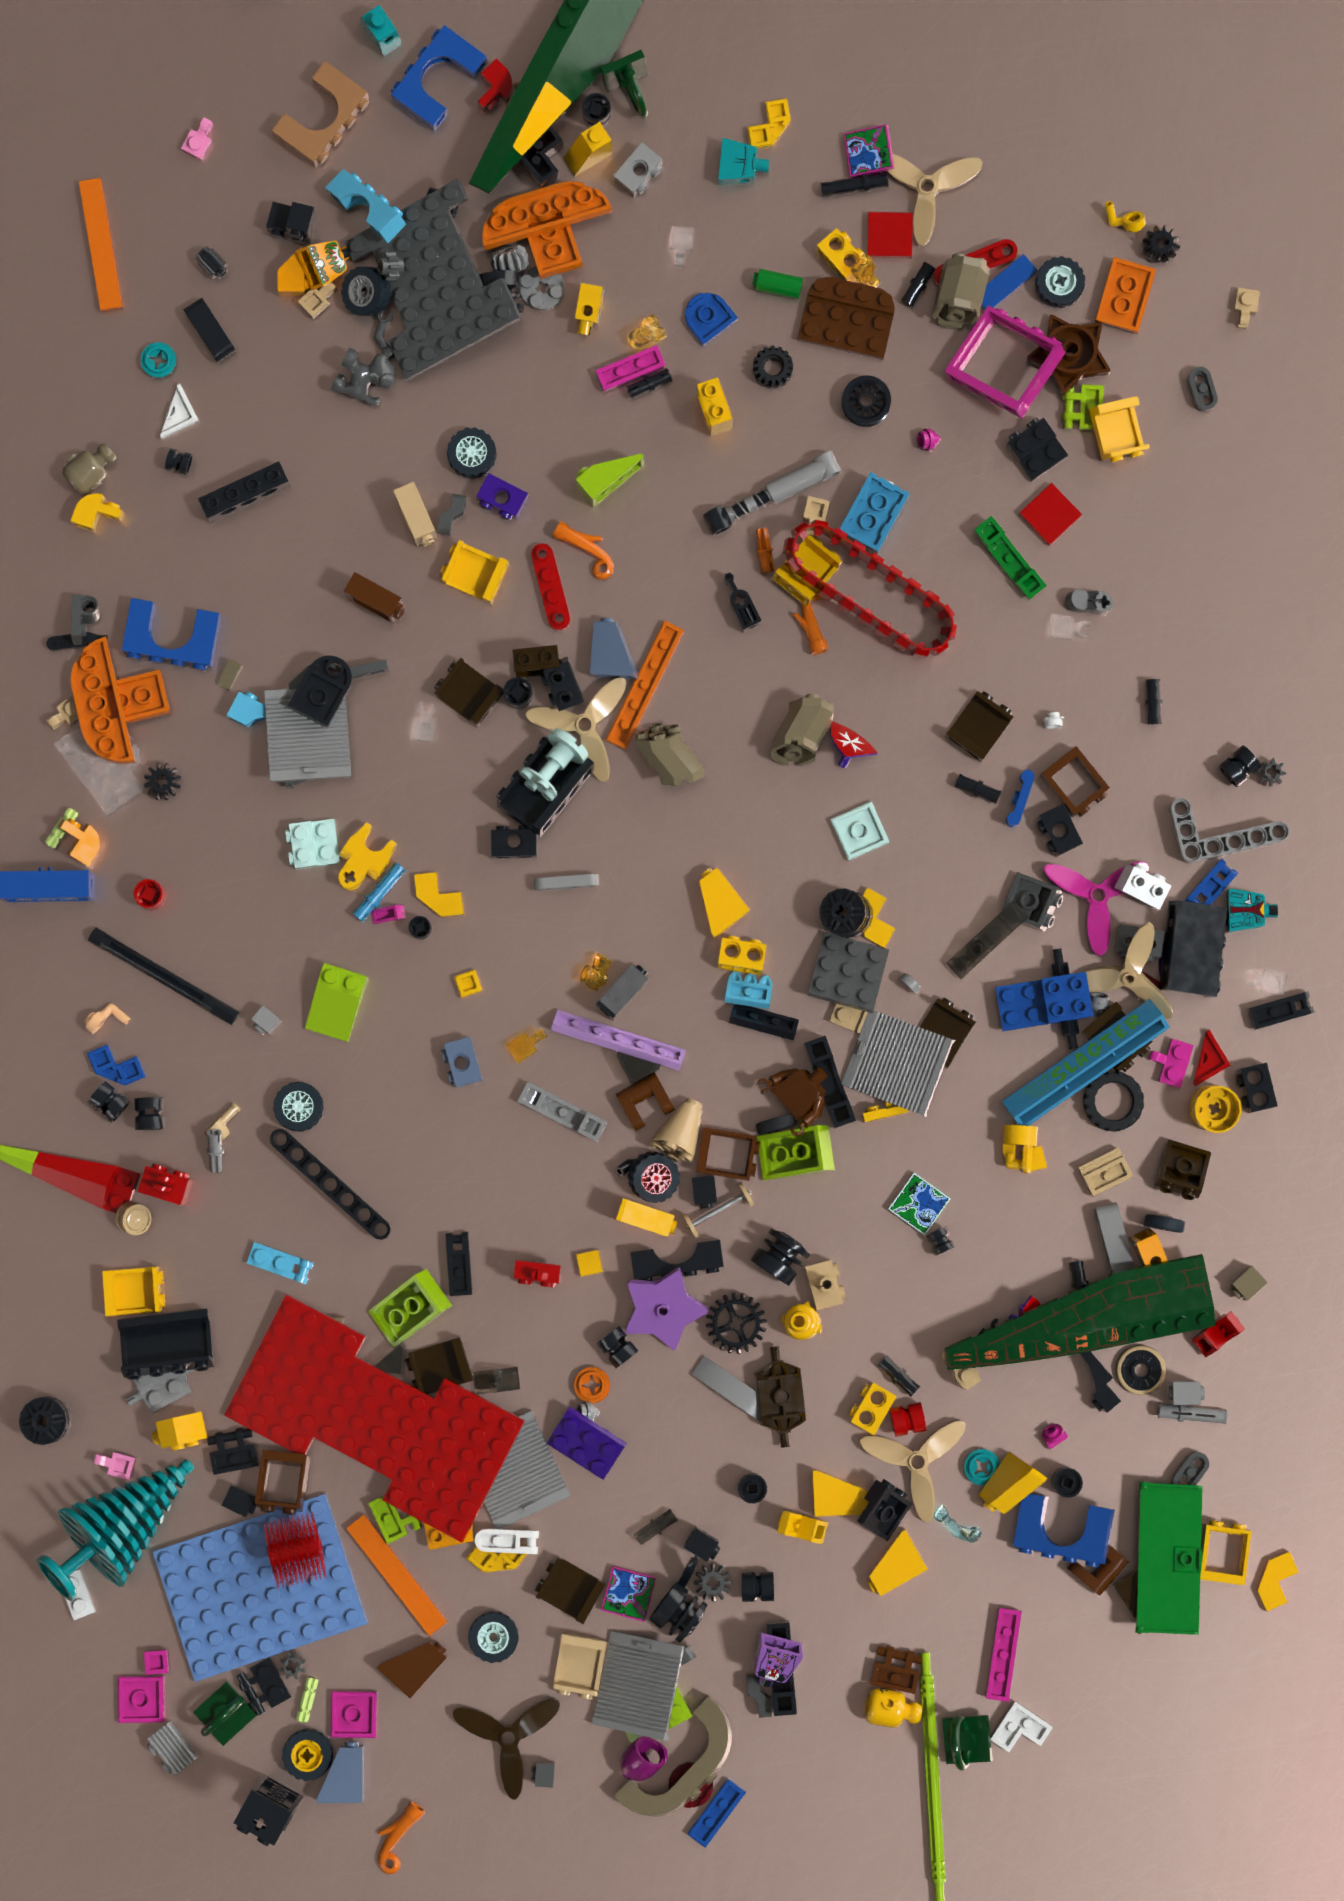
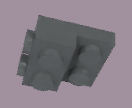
(1035, 900)

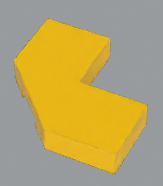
(778, 119)
(428, 892)
(879, 931)
(495, 1562)
(1275, 1571)

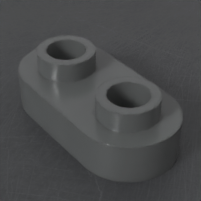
(1202, 389)
(1189, 1471)

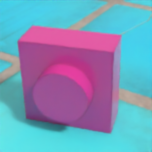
(156, 1662)

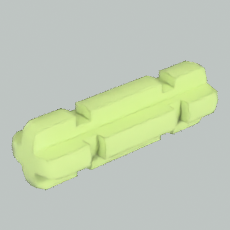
(52, 840)
(307, 1699)

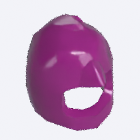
(636, 1764)

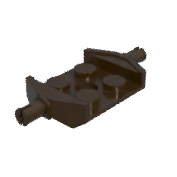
(770, 1381)

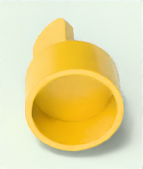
(1019, 1136)

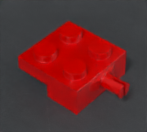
(531, 1271)

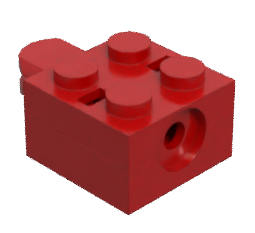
(165, 1185)

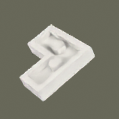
(1017, 1722)

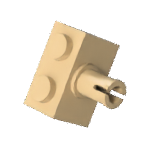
(824, 1284)

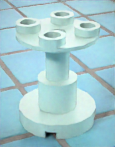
(558, 757)

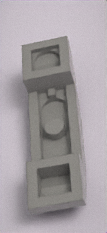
(562, 1111)
(728, 1386)

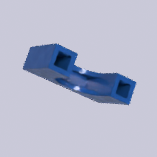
(447, 48)
(197, 651)
(1032, 1536)

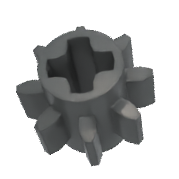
(390, 266)
(1276, 768)
(290, 1671)

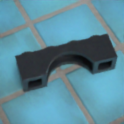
(835, 1098)
(706, 1256)
(782, 1693)

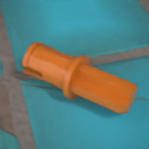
(764, 550)

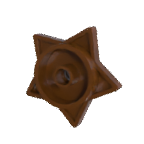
(1086, 357)

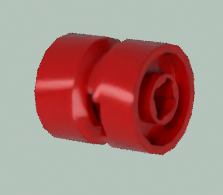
(149, 894)
(908, 1419)

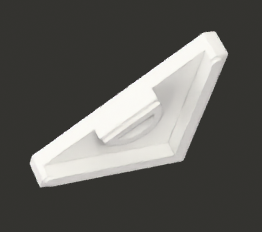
(179, 414)

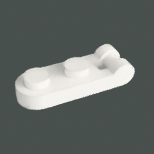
(506, 1541)

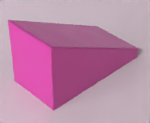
(388, 914)

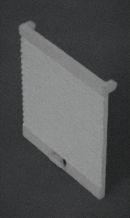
(303, 746)
(898, 1062)
(526, 1480)
(638, 1685)

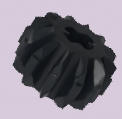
(1152, 244)
(159, 774)

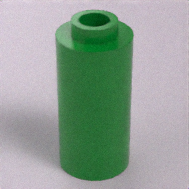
(777, 283)

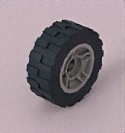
(355, 293)

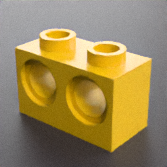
(836, 258)
(741, 962)
(877, 1411)

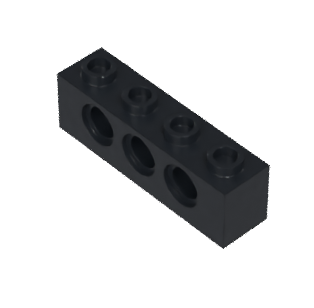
(244, 492)

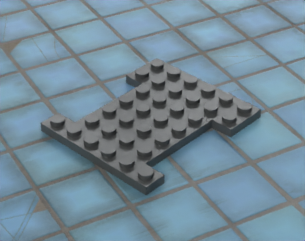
(440, 287)

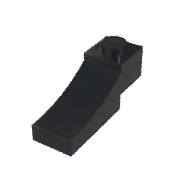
(1103, 1396)

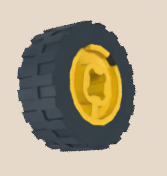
(307, 1754)

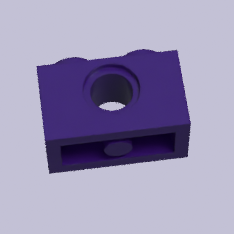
(494, 486)

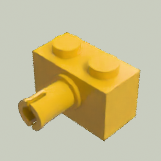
(180, 1431)

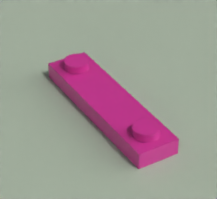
(1003, 1654)

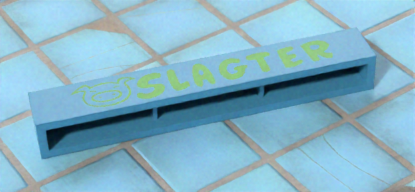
(1086, 1064)

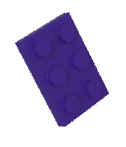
(586, 1443)

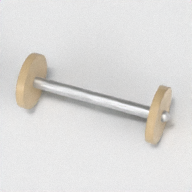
(746, 1194)

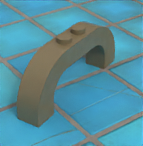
(695, 1778)

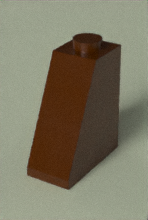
(414, 1666)

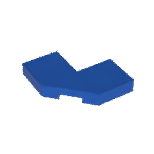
(122, 1073)

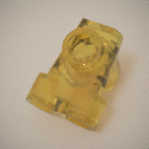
(647, 332)
(596, 975)

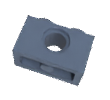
(471, 1073)

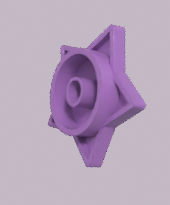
(663, 1323)

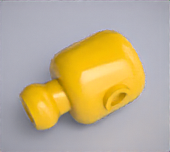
(802, 1322)
(889, 1709)

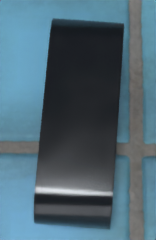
(209, 330)

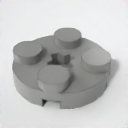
(536, 299)

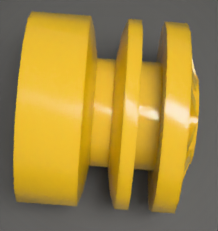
(1226, 1102)

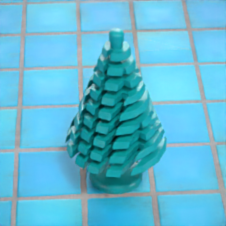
(114, 1528)

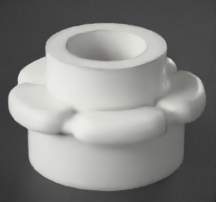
(1053, 720)

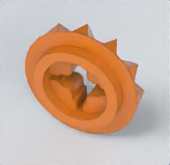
(599, 1377)

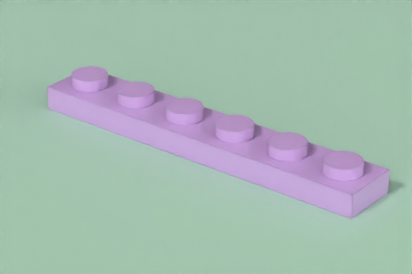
(618, 1040)

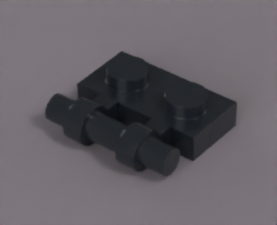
(234, 1458)
(269, 1681)

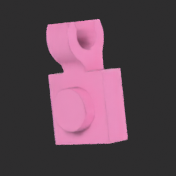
(198, 142)
(119, 1465)

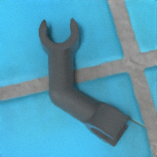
(378, 336)

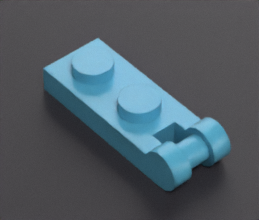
(279, 1262)

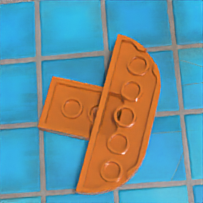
(545, 221)
(110, 704)

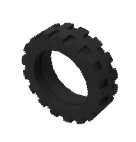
(1137, 1101)

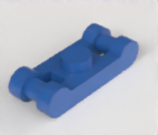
(1020, 798)
(1211, 885)

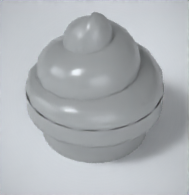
(1099, 1002)
(588, 1410)

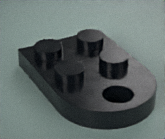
(321, 691)

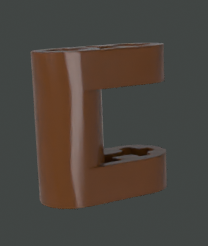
(640, 1092)
(1104, 1574)

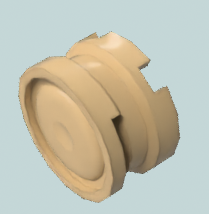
(133, 1218)

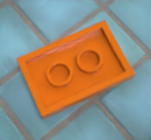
(1125, 295)

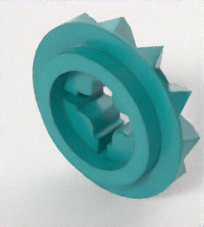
(153, 351)
(971, 1465)

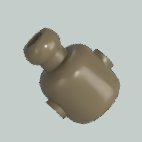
(87, 470)

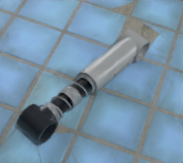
(820, 469)

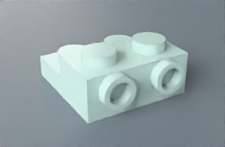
(313, 844)

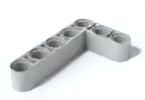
(1222, 840)

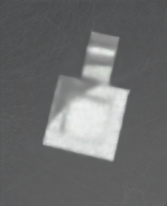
(681, 242)

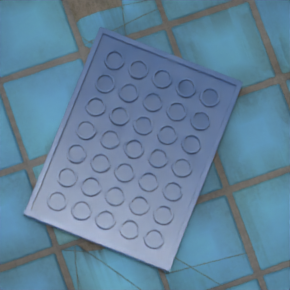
(231, 1604)

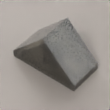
(635, 1067)
(395, 1361)
(496, 1380)

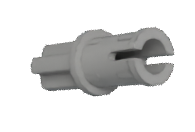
(215, 1150)

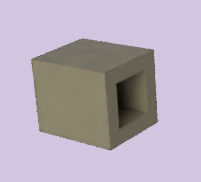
(1247, 1284)

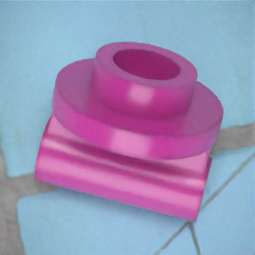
(1054, 1435)

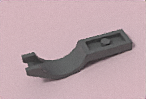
(356, 671)

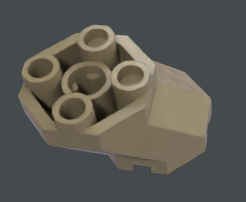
(960, 291)
(802, 730)
(669, 754)

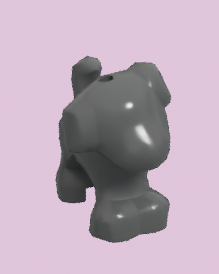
(379, 372)

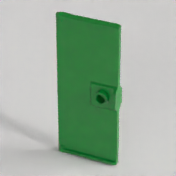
(1169, 1558)

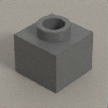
(543, 1774)

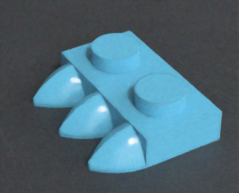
(748, 991)

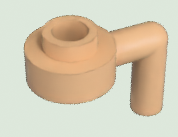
(95, 1021)

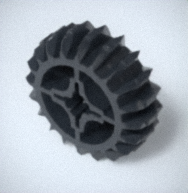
(729, 1306)

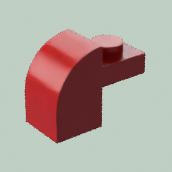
(500, 85)
(1214, 1337)

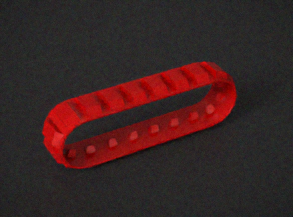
(891, 573)

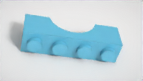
(350, 192)
(247, 710)

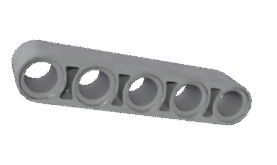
(1114, 1237)

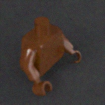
(799, 1094)

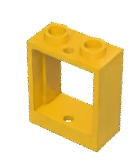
(715, 405)
(1223, 1577)

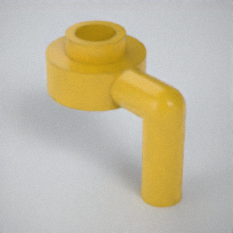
(1132, 221)

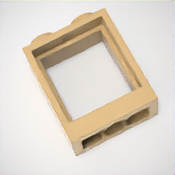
(415, 515)

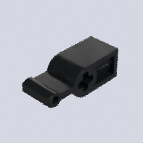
(738, 610)

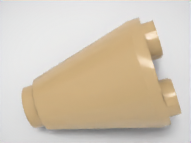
(680, 1132)

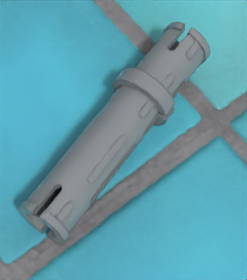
(1165, 1411)

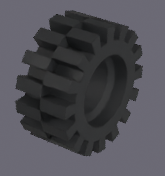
(772, 380)

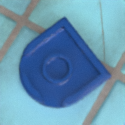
(708, 316)

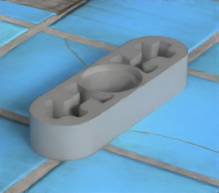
(566, 882)

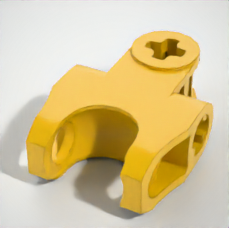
(362, 860)

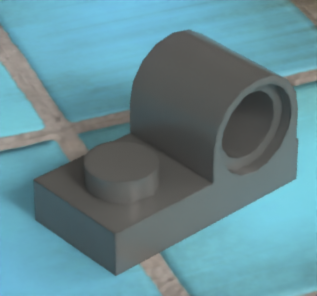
(81, 618)

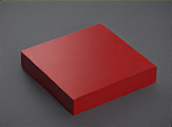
(890, 234)
(1050, 514)

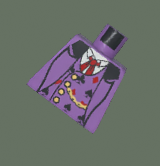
(776, 1659)

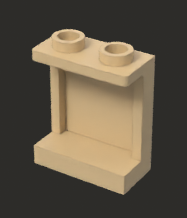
(579, 1665)

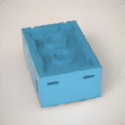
(874, 512)

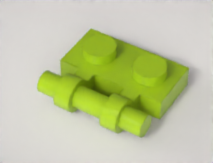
(1089, 397)
(390, 1521)

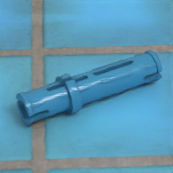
(378, 892)

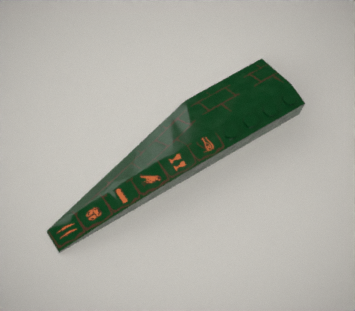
(1106, 1314)

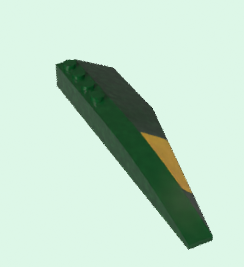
(565, 64)

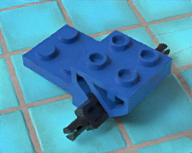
(1047, 1001)

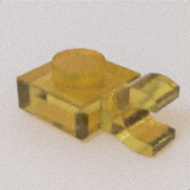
(864, 270)
(523, 1046)

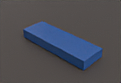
(1008, 281)
(716, 1812)

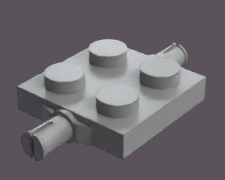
(161, 1390)

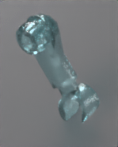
(969, 1535)

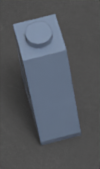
(610, 652)
(345, 1776)

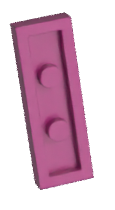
(630, 368)

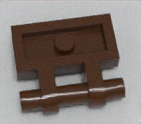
(893, 1676)

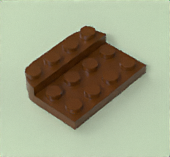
(847, 317)

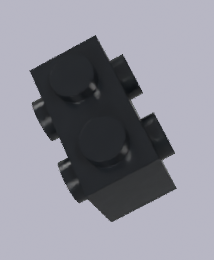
(562, 684)

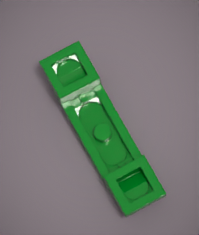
(1009, 558)

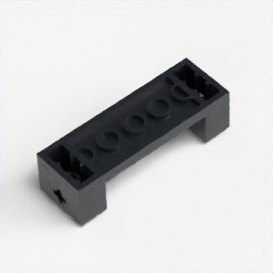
(271, 1803)

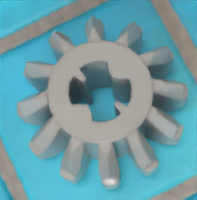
(509, 258)

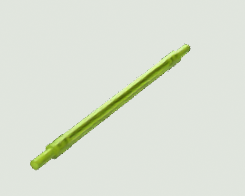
(932, 1777)

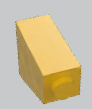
(588, 149)
(720, 901)
(646, 1218)
(1010, 1484)
(836, 1496)
(896, 1565)

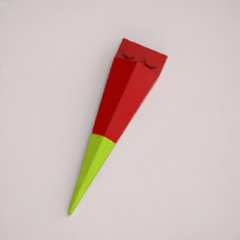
(91, 1181)

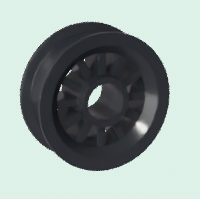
(861, 420)

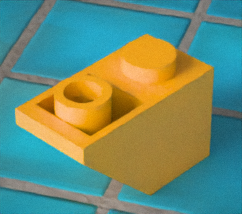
(292, 278)

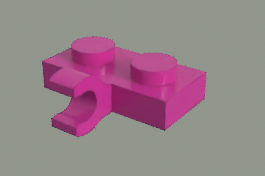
(1174, 1062)

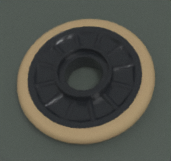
(1155, 1370)

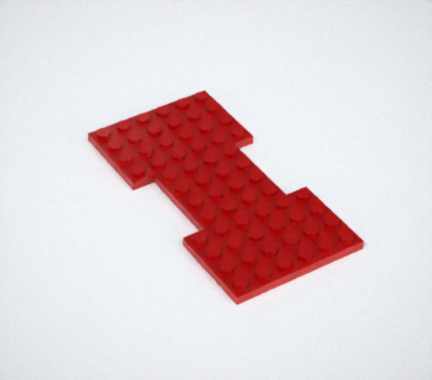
(433, 1449)

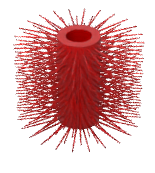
(295, 1550)

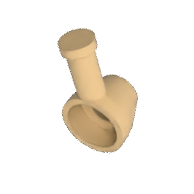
(220, 1123)

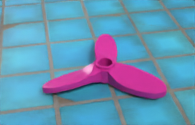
(1098, 915)

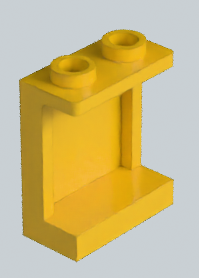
(1117, 429)
(814, 558)
(474, 572)
(133, 1291)

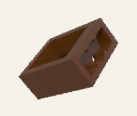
(374, 598)
(1083, 808)
(704, 1148)
(281, 1458)

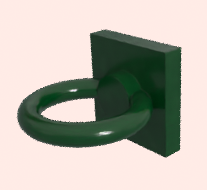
(625, 74)
(224, 1713)
(967, 1740)

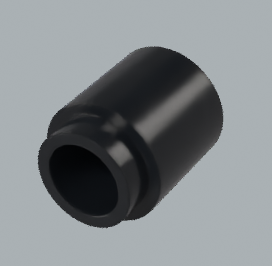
(212, 263)

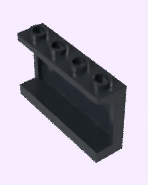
(531, 807)
(1193, 948)
(166, 1343)

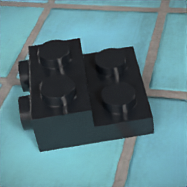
(1036, 448)
(884, 1509)

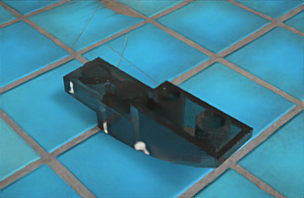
(987, 940)

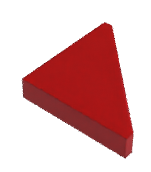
(1211, 1059)

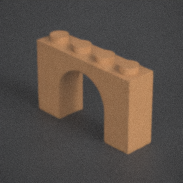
(315, 144)

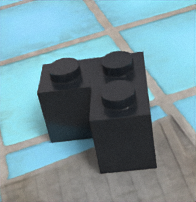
(537, 160)
(292, 221)

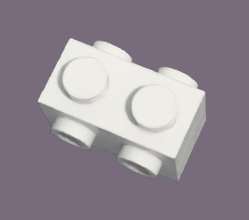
(1143, 886)

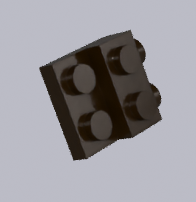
(1183, 1170)

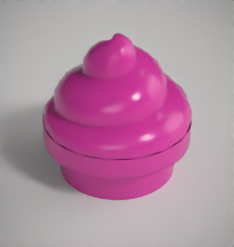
(927, 439)

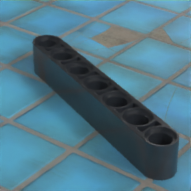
(320, 1179)

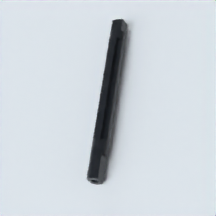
(164, 976)

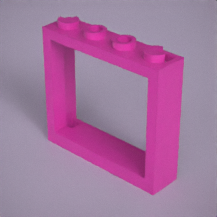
(1035, 335)

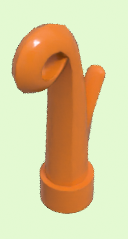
(585, 543)
(810, 626)
(396, 1830)

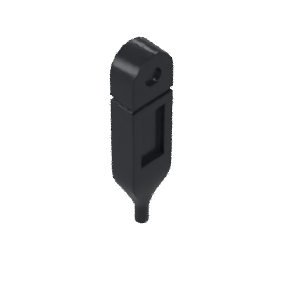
(64, 642)
(688, 1571)

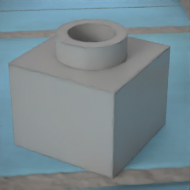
(265, 1021)

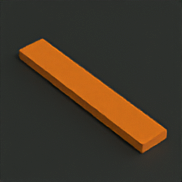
(100, 244)
(645, 685)
(396, 1575)

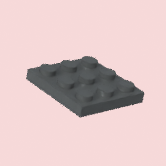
(848, 972)

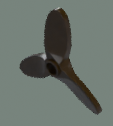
(491, 1729)

